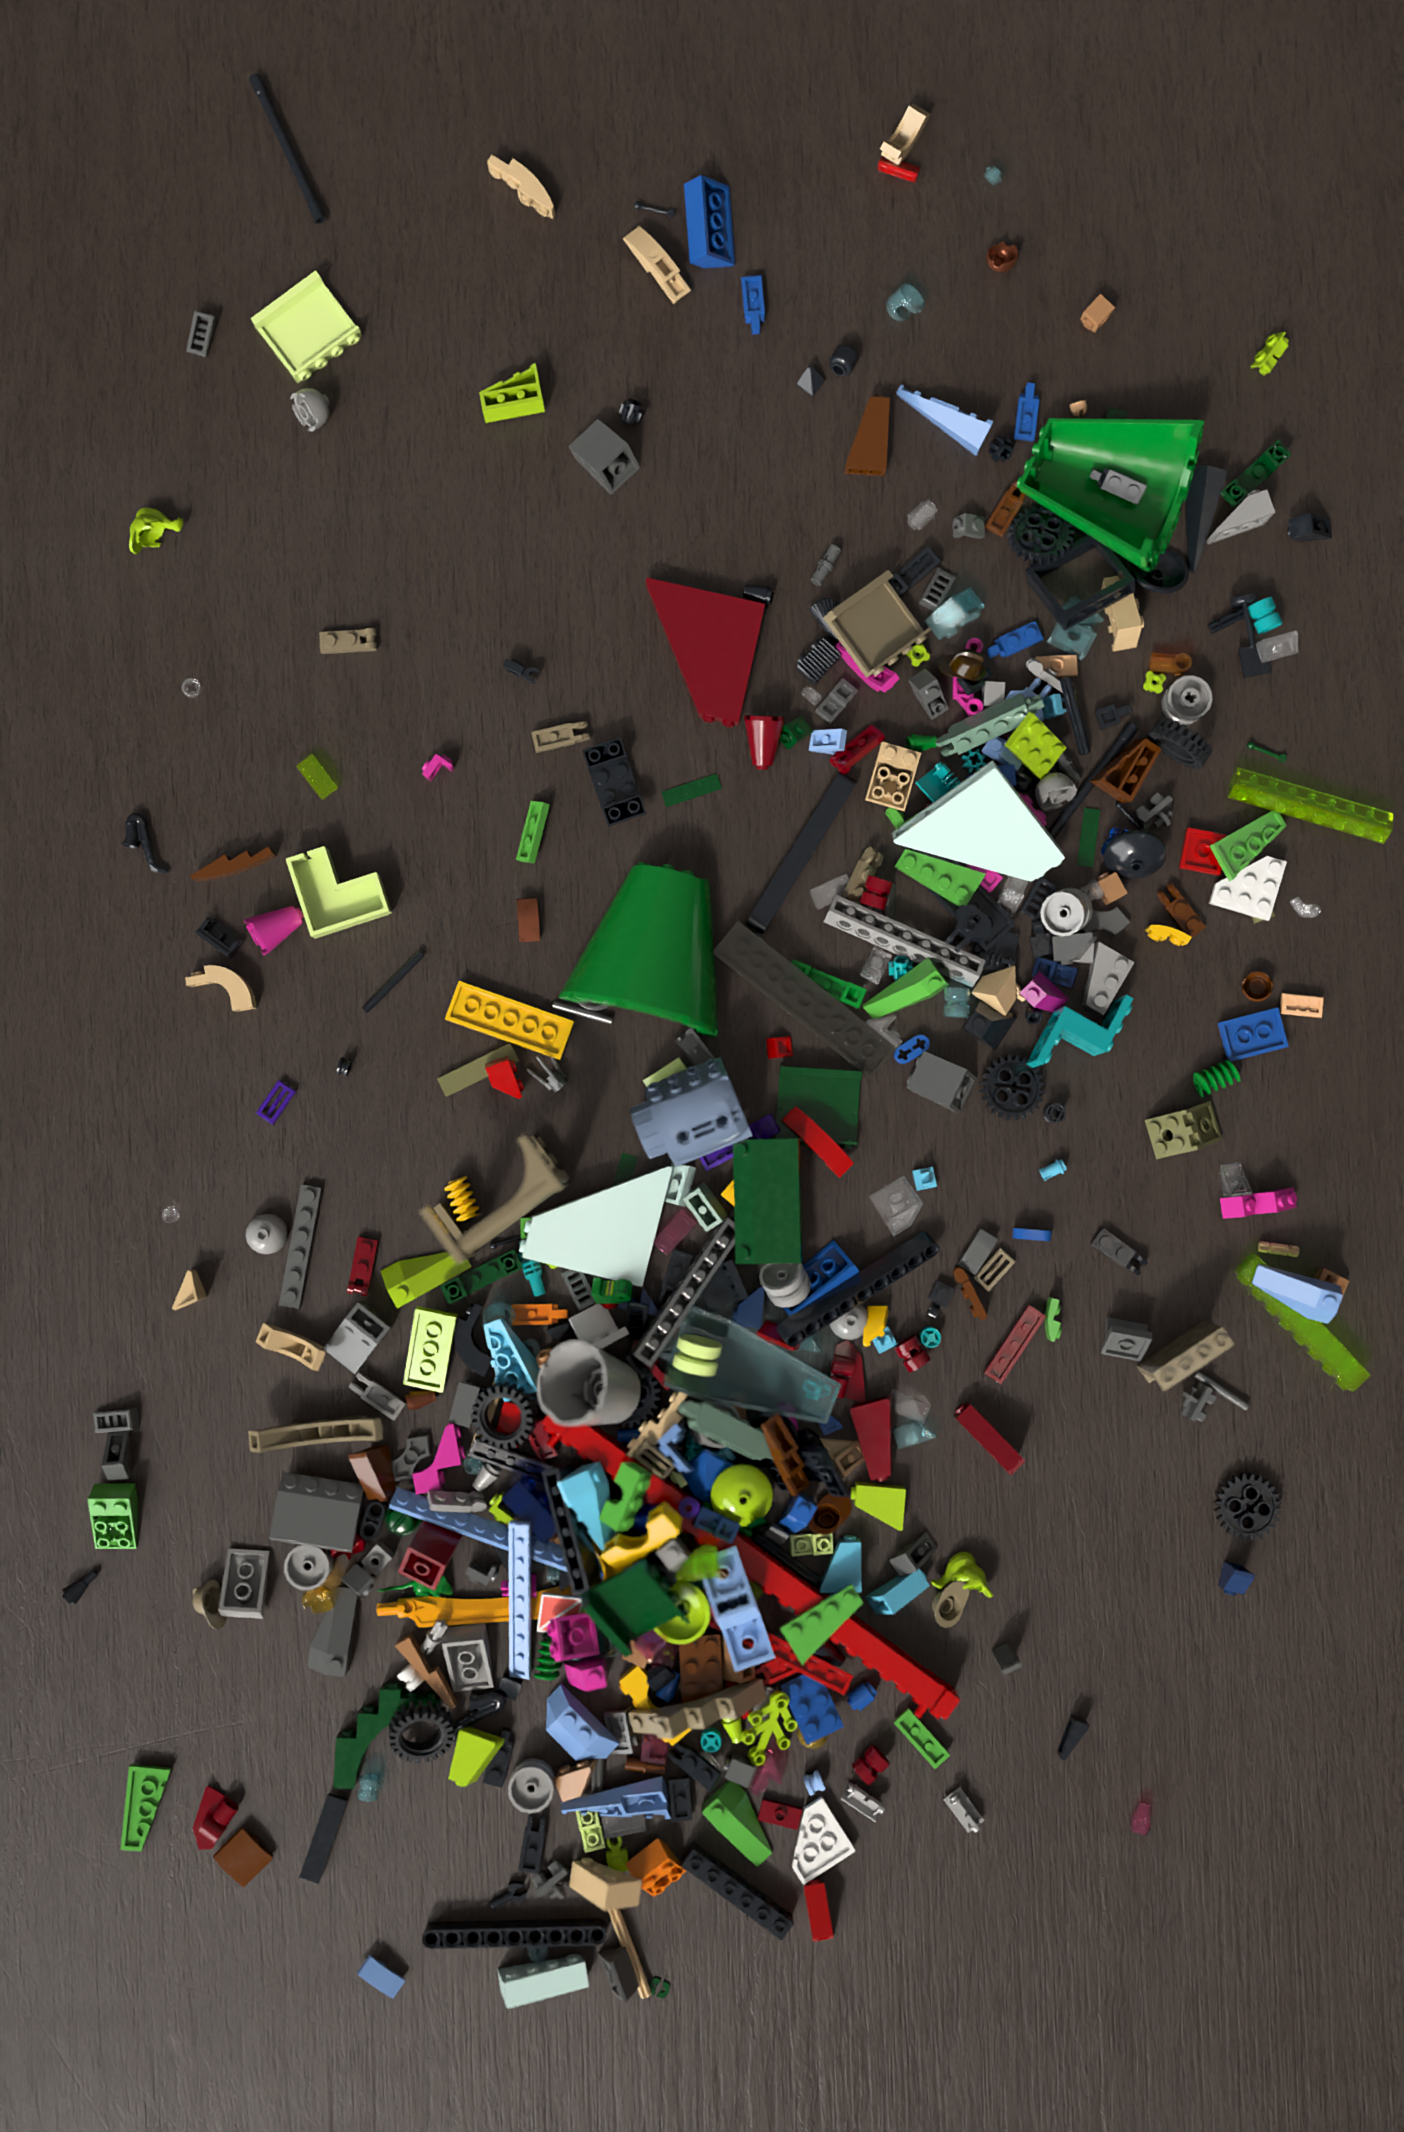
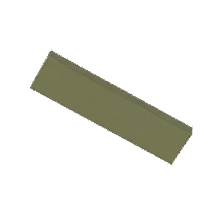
(473, 1071)

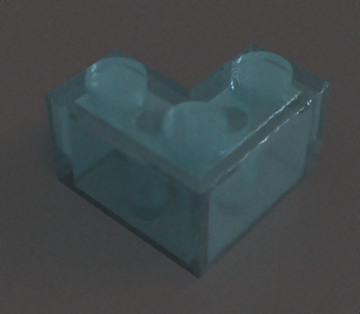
(954, 613)

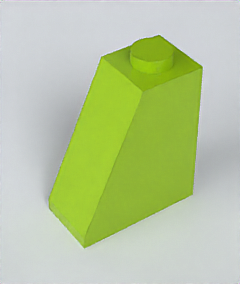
(881, 1501)
(472, 1755)

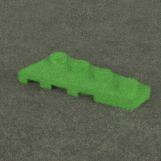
(942, 877)
(819, 1622)
(143, 1797)

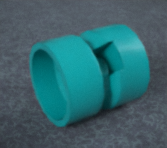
(1265, 616)

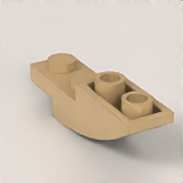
(529, 188)
(657, 262)
(655, 1430)

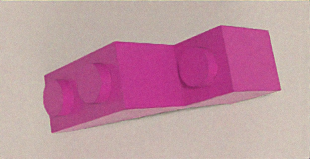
(1259, 1203)
(448, 1455)

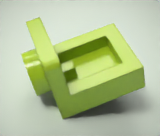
(501, 1514)

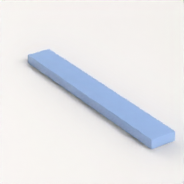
(520, 1599)

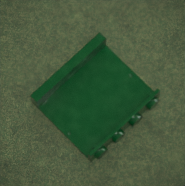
(825, 1097)
(632, 1604)

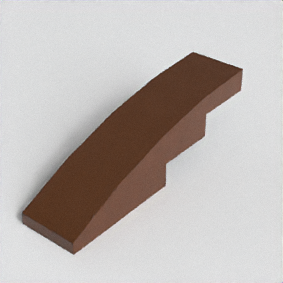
(226, 867)
(784, 1454)

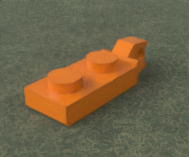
(538, 1314)

